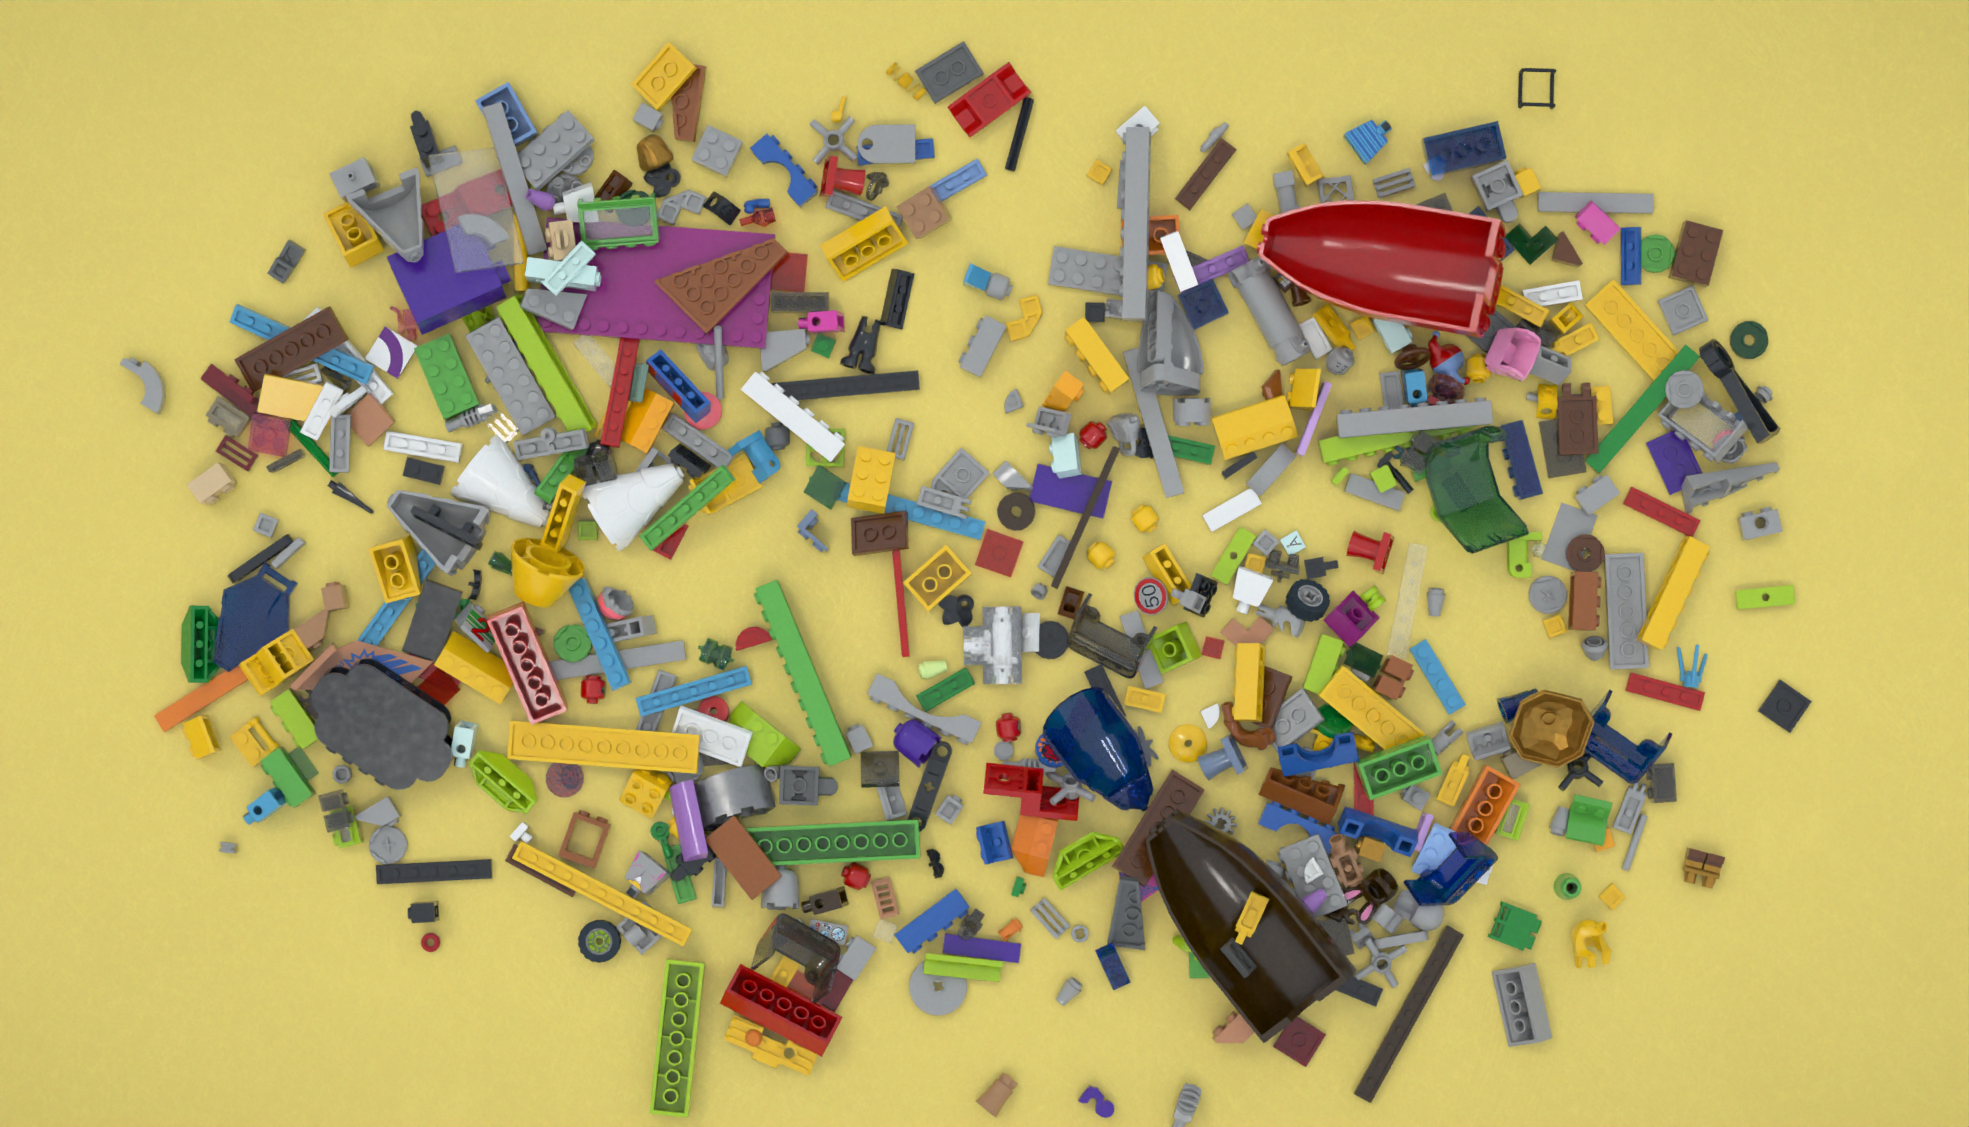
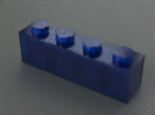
(1520, 461)

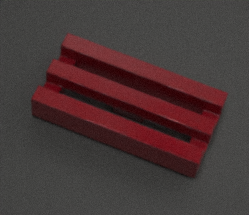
(250, 461)

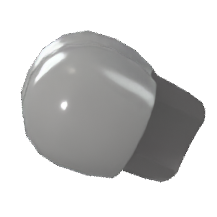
(1421, 917)

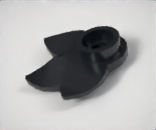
(659, 179)
(955, 612)

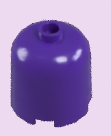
(915, 741)

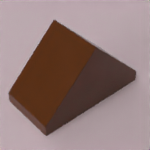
(1565, 253)
(1070, 602)

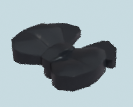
(1143, 449)

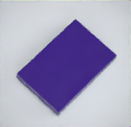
(1673, 460)

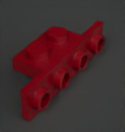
(231, 390)

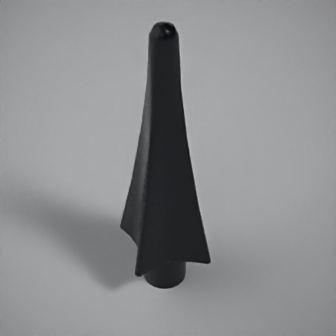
(341, 491)

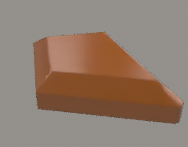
(1272, 386)

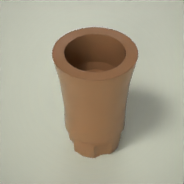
(997, 1094)

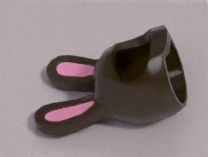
(1376, 889)

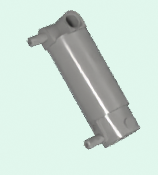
(1269, 310)

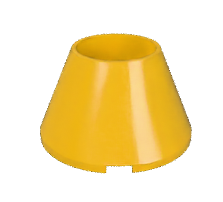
(541, 574)

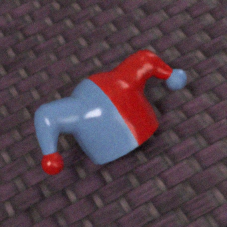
(1446, 358)

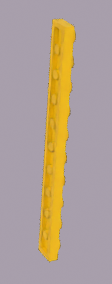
(602, 893)

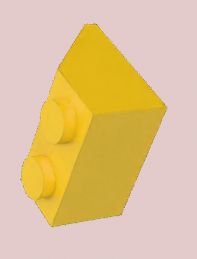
(201, 737)

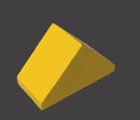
(1566, 318)

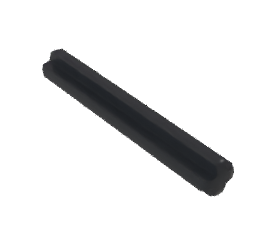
(1019, 134)

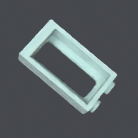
(539, 269)

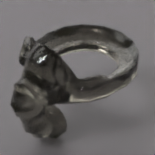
(880, 180)

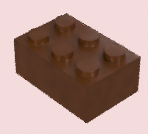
(1695, 253)

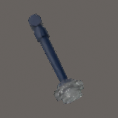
(533, 475)

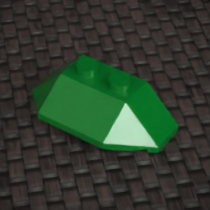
(198, 644)

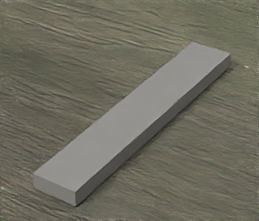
(1605, 201)

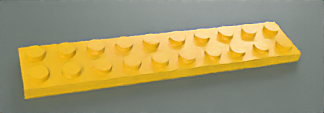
(604, 747)

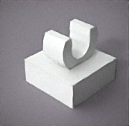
(521, 833)

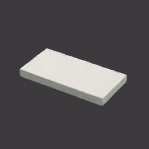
(717, 737)

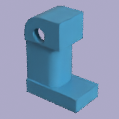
(759, 454)

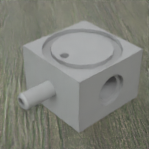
(354, 177)

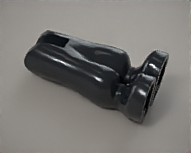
(865, 344)

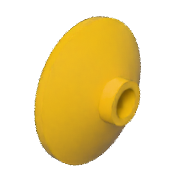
(1184, 733)

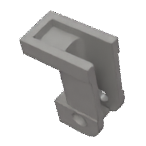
(1285, 192)

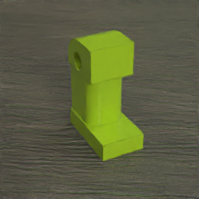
(1518, 555)

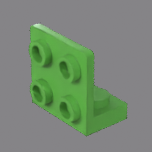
(1588, 820)

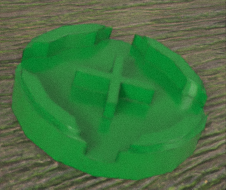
(1334, 722)

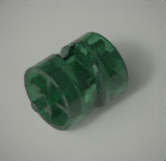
(715, 654)

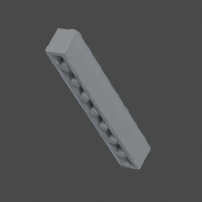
(1414, 419)

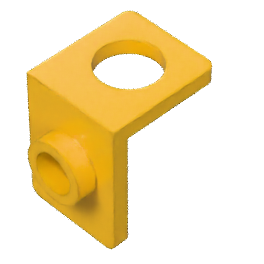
(1547, 399)

